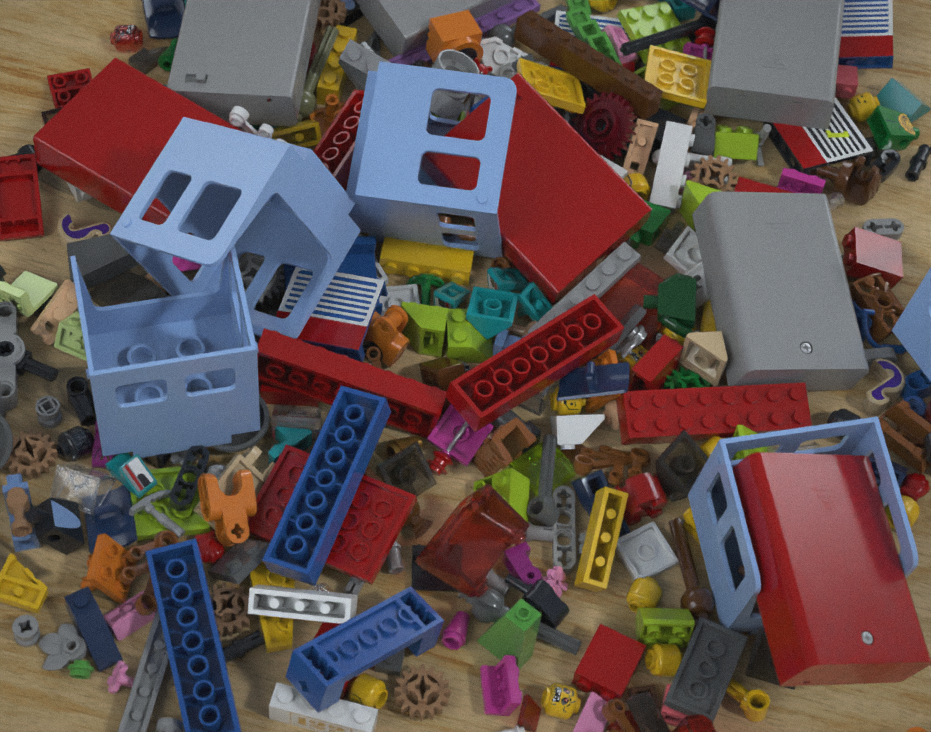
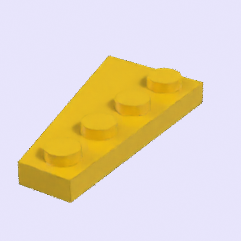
(275, 630)

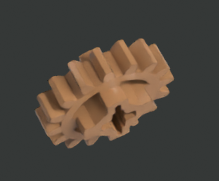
(327, 13)
(720, 173)
(39, 446)
(231, 617)
(433, 692)

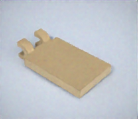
(241, 462)

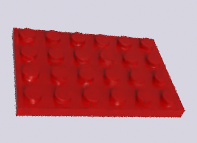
(368, 527)

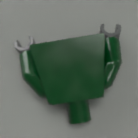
(675, 303)

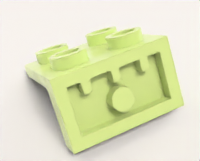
(27, 292)
(70, 336)

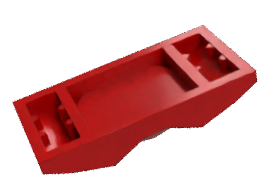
(20, 198)

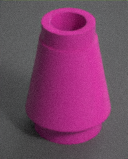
(456, 631)

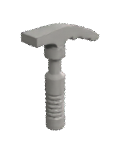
(762, 137)
(145, 504)

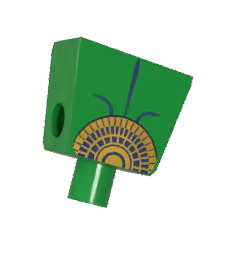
(891, 129)

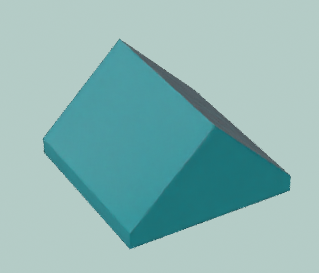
(900, 98)
(491, 310)

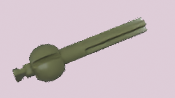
(309, 101)

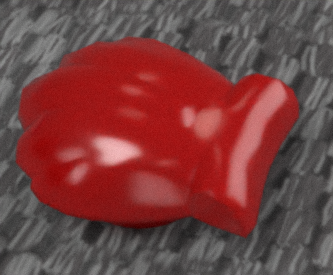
(915, 486)
(209, 547)

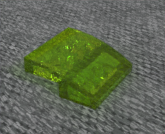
(530, 464)

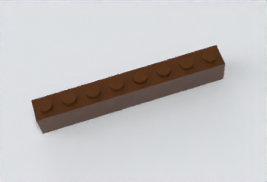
(587, 63)

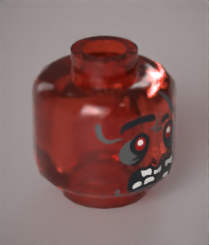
(126, 38)

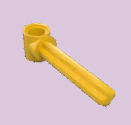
(747, 698)

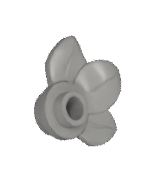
(632, 340)
(59, 647)

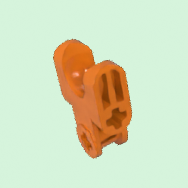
(387, 333)
(228, 511)

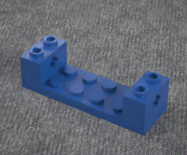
(360, 644)

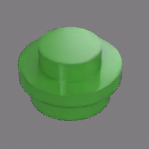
(80, 669)

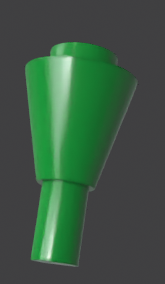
(166, 59)

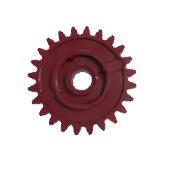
(618, 120)

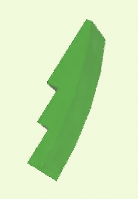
(590, 32)

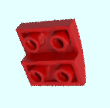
(67, 84)

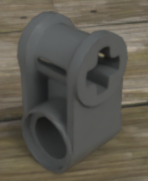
(704, 135)

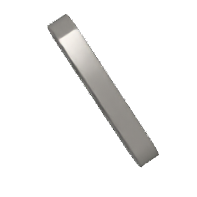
(566, 530)

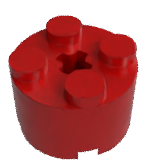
(644, 498)

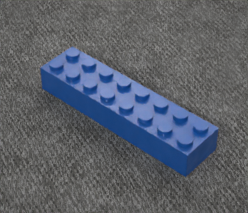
(327, 485)
(192, 639)

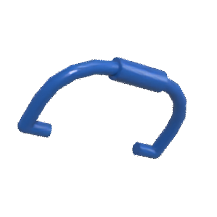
(899, 349)

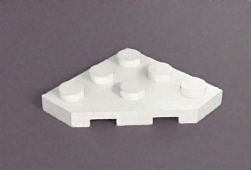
(501, 57)

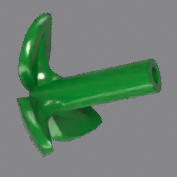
(426, 281)

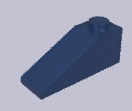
(586, 489)
(92, 628)

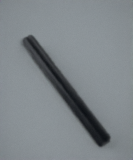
(665, 36)

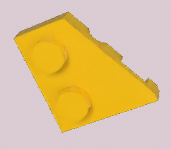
(20, 586)

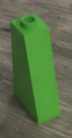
(513, 633)

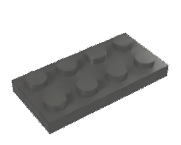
(705, 670)

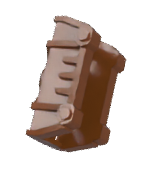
(879, 292)
(908, 437)
(503, 447)

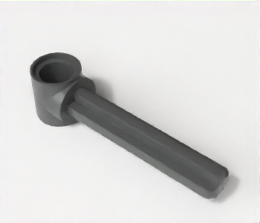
(543, 506)

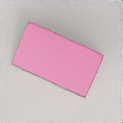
(617, 38)
(125, 619)
(591, 717)

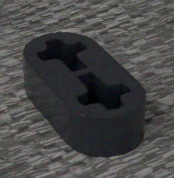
(888, 168)

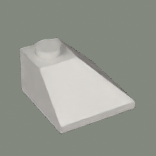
(574, 428)

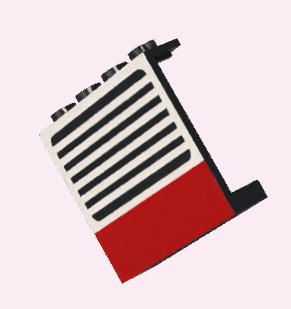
(811, 148)

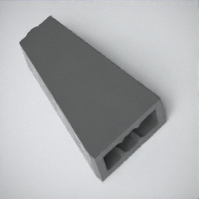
(99, 259)

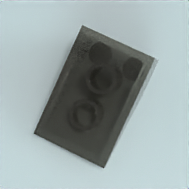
(125, 289)

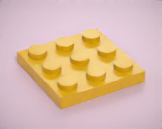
(678, 75)
(554, 85)

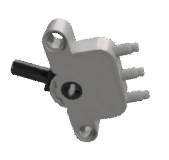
(15, 358)

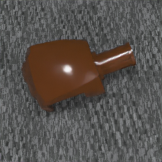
(851, 181)

